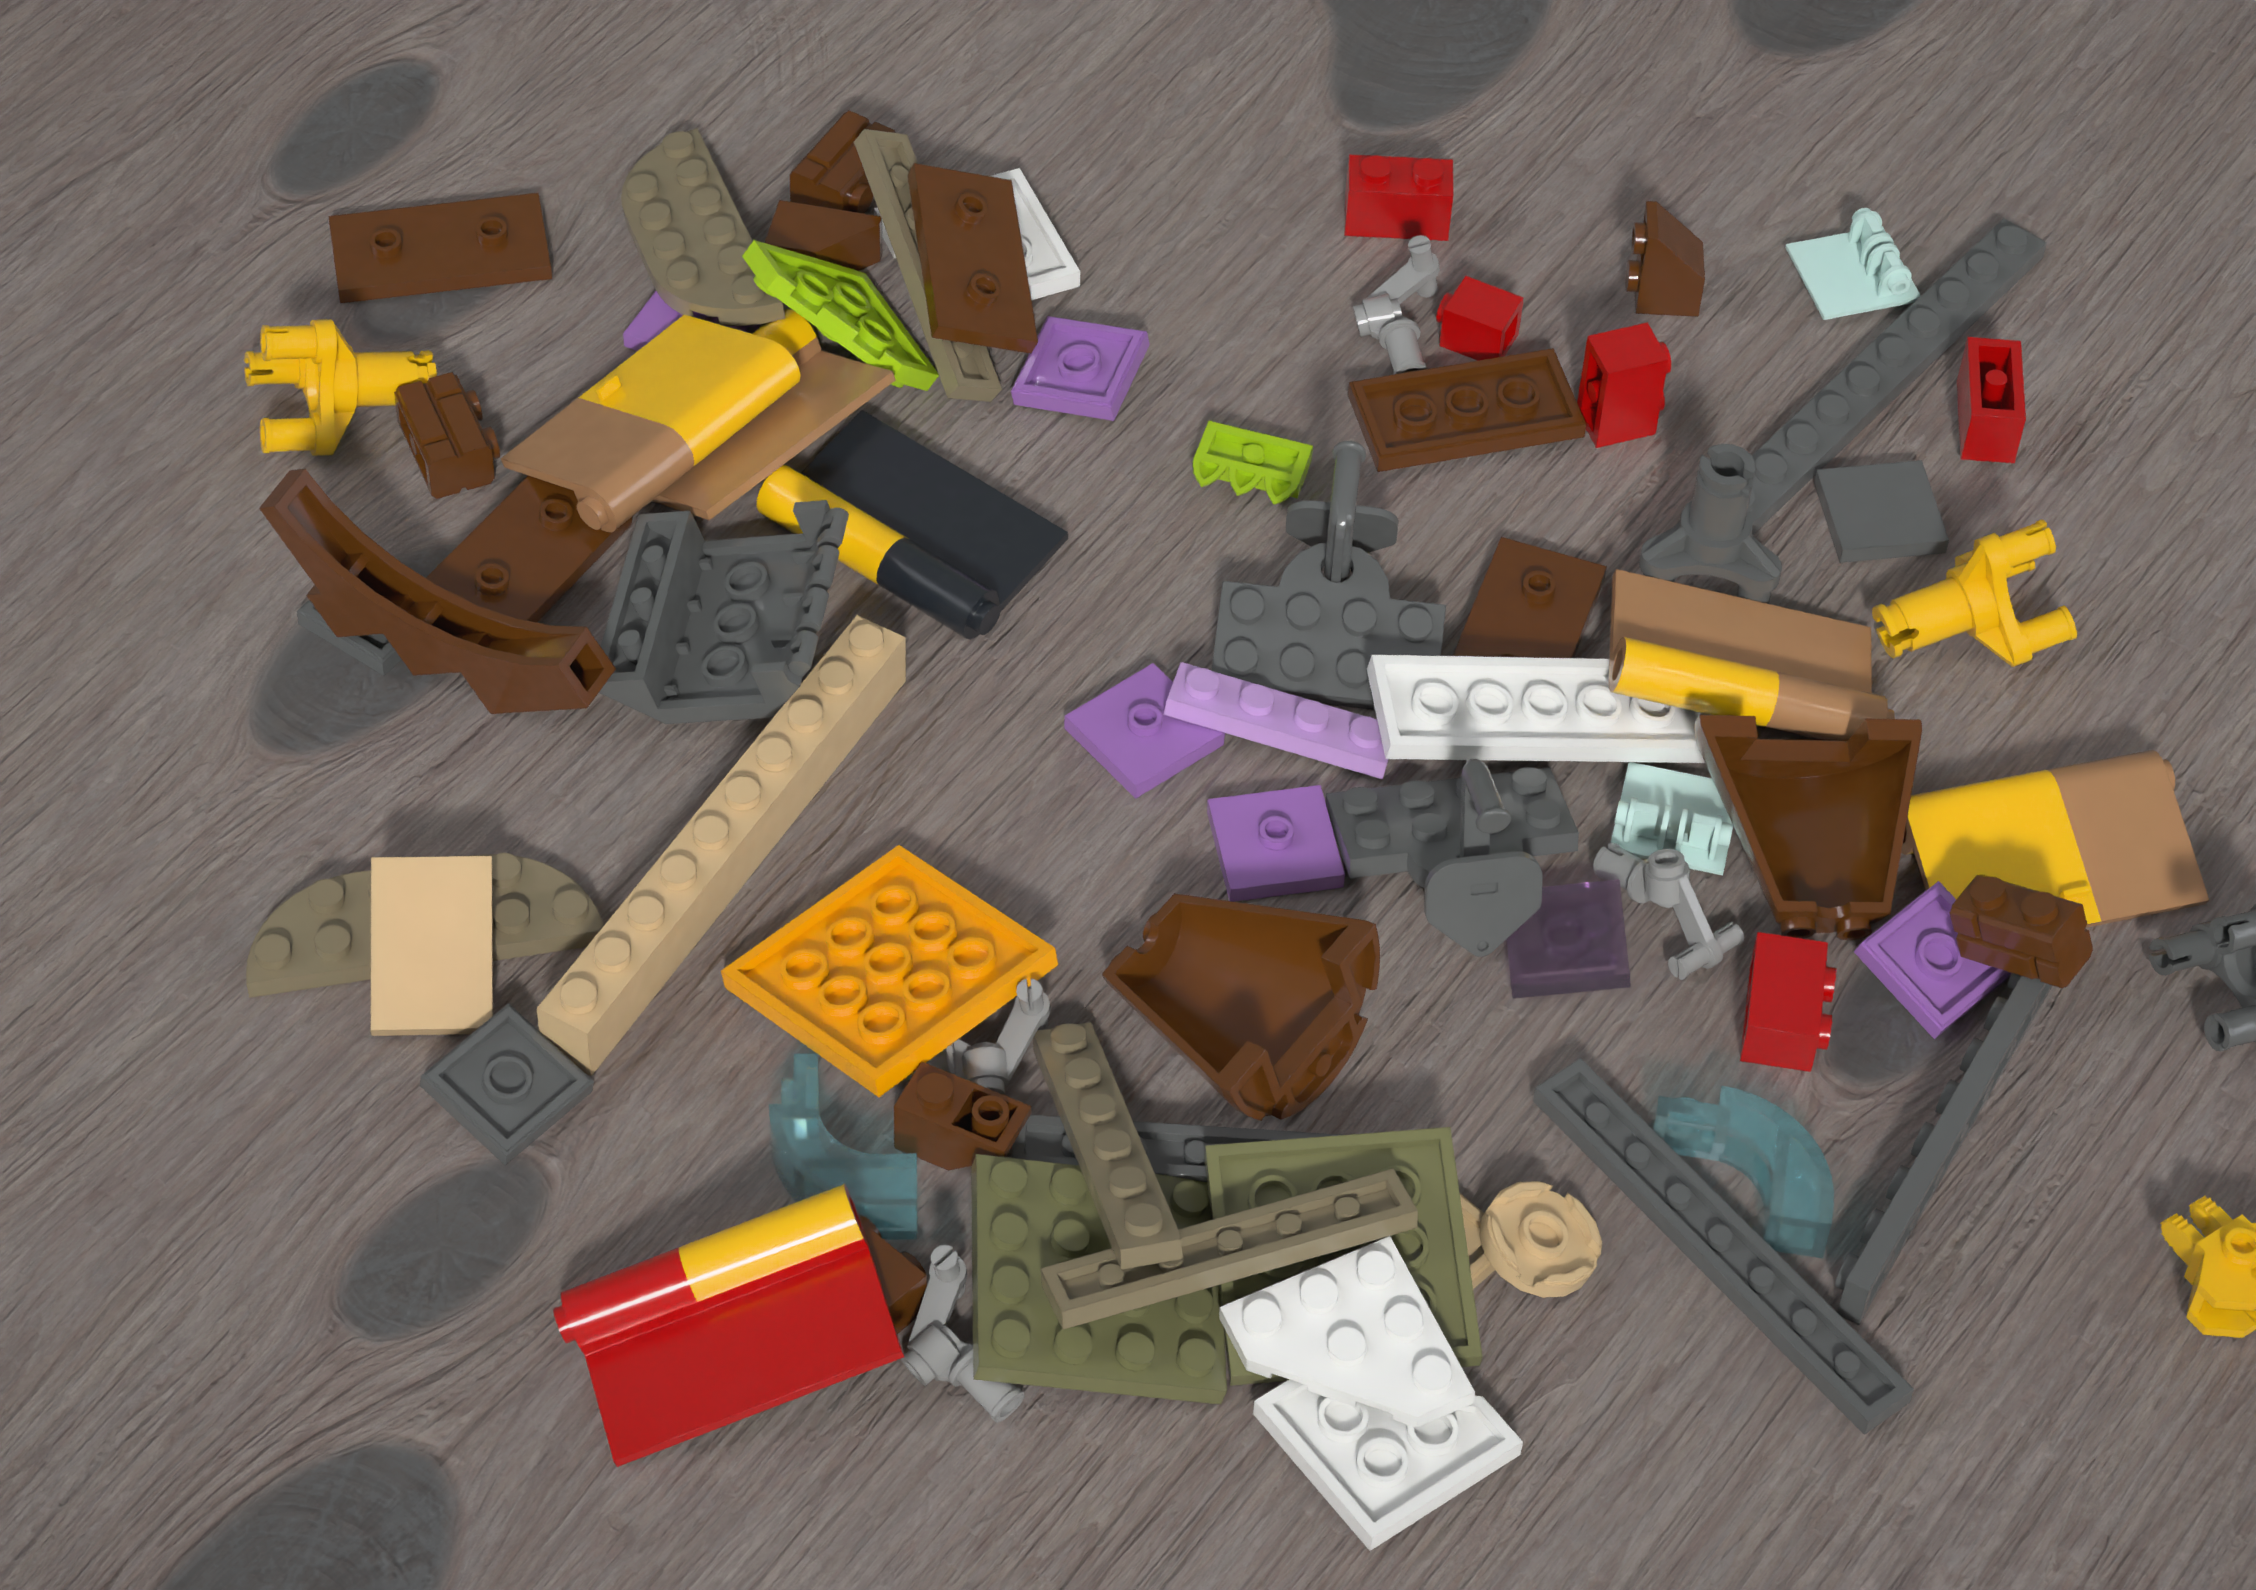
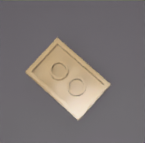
(431, 945)

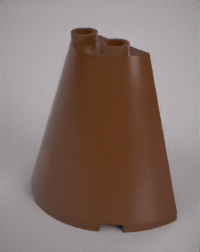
(1817, 817)
(1253, 995)

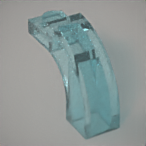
(1769, 1151)
(814, 1161)

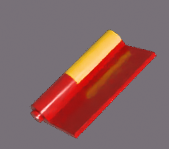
(731, 1324)

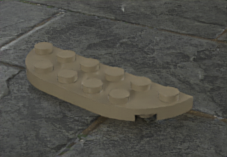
(693, 234)
(326, 928)

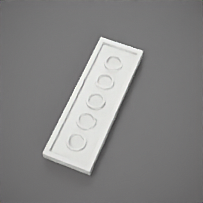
(1520, 712)

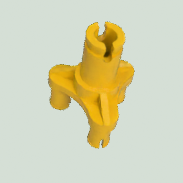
(332, 380)
(1978, 602)

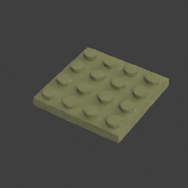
(1043, 1216)
(1434, 1252)

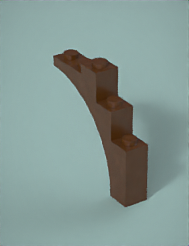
(369, 592)

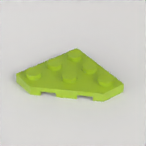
(843, 309)

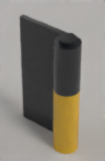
(919, 524)

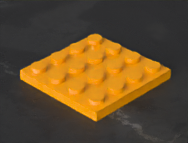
(889, 969)

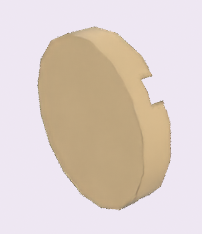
(1540, 1239)

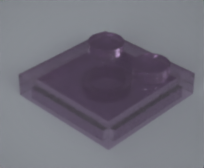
(1571, 942)

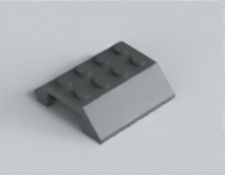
(719, 621)

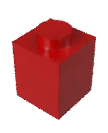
(1479, 320)

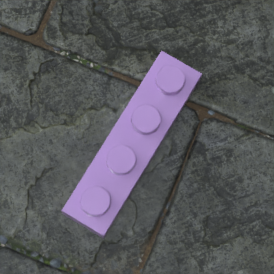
(1277, 719)

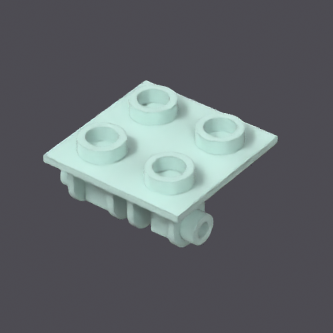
(1854, 269)
(1673, 812)

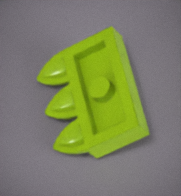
(1251, 461)

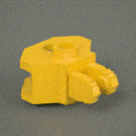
(2218, 1268)

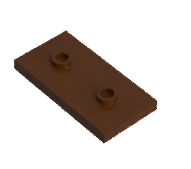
(439, 247)
(972, 259)
(1466, 410)
(525, 552)
(1531, 604)

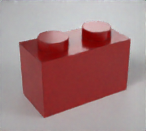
(1398, 197)
(1623, 384)
(1991, 400)
(1786, 1001)

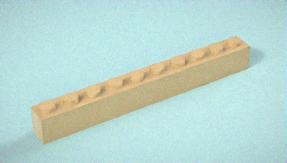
(722, 845)

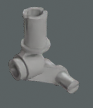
(1381, 310)
(1666, 881)
(992, 1063)
(939, 1353)

